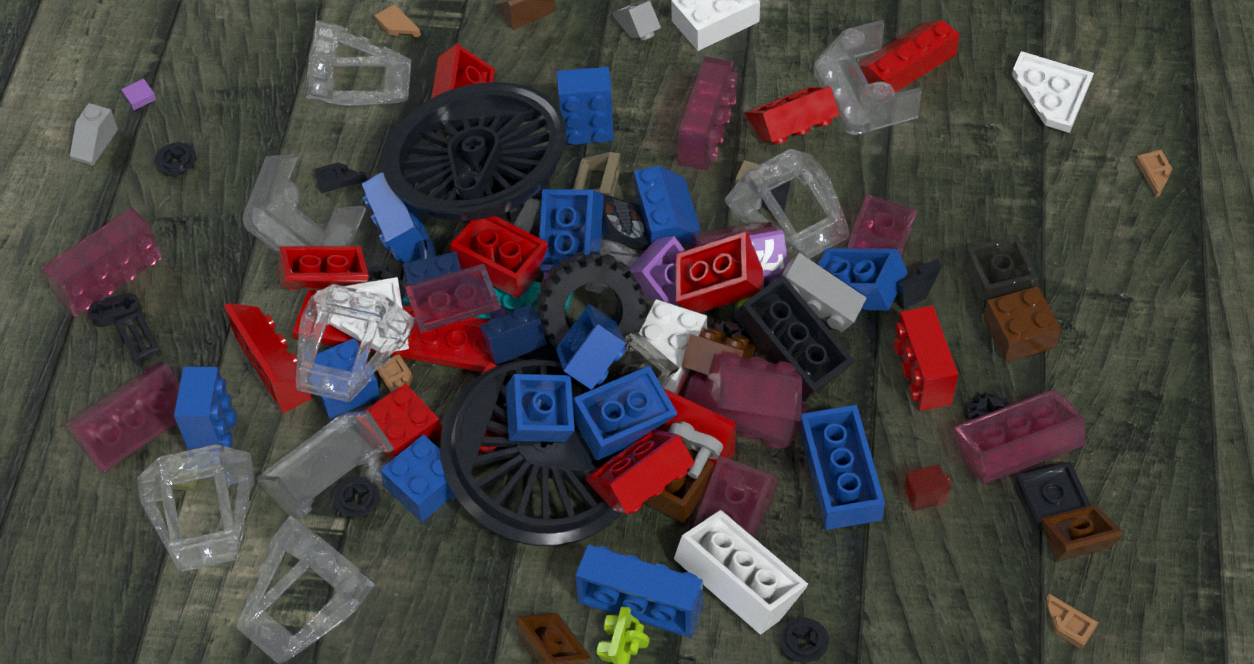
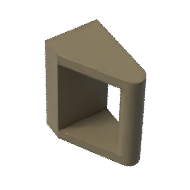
(606, 162)

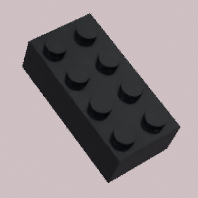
(793, 334)

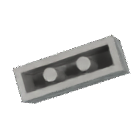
(824, 293)

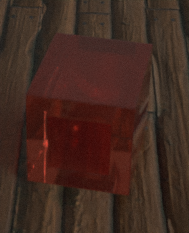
(927, 487)

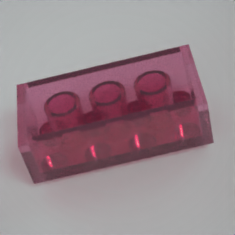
(707, 113)
(103, 262)

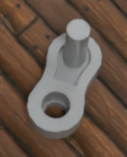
(703, 444)

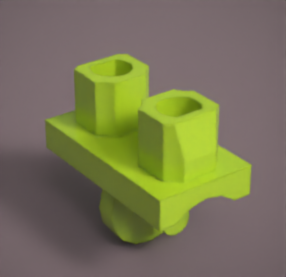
(626, 639)

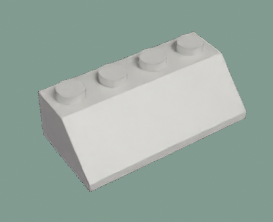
(740, 571)

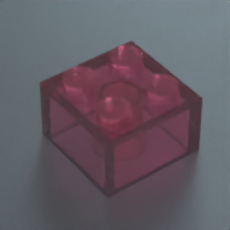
(882, 225)

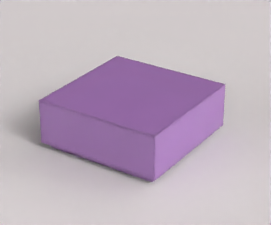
(138, 94)

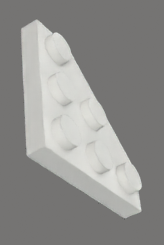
(1052, 89)
(357, 327)

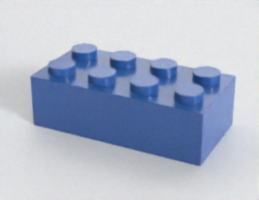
(841, 467)
(651, 591)

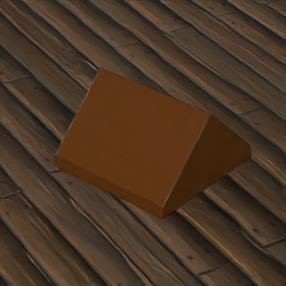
(522, 12)
(1080, 532)
(550, 640)

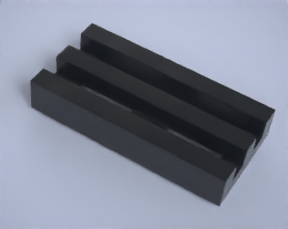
(145, 353)

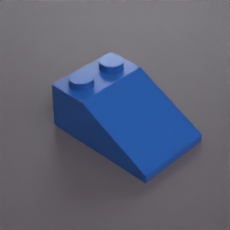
(867, 271)
(621, 412)

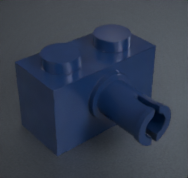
(430, 265)
(512, 333)

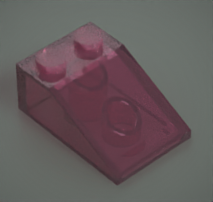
(738, 492)

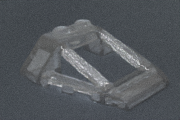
(322, 59)
(757, 183)
(375, 308)
(228, 468)
(313, 552)

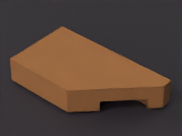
(396, 22)
(1155, 170)
(395, 373)
(1069, 622)

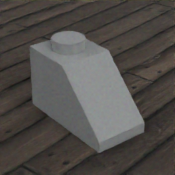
(638, 20)
(92, 133)

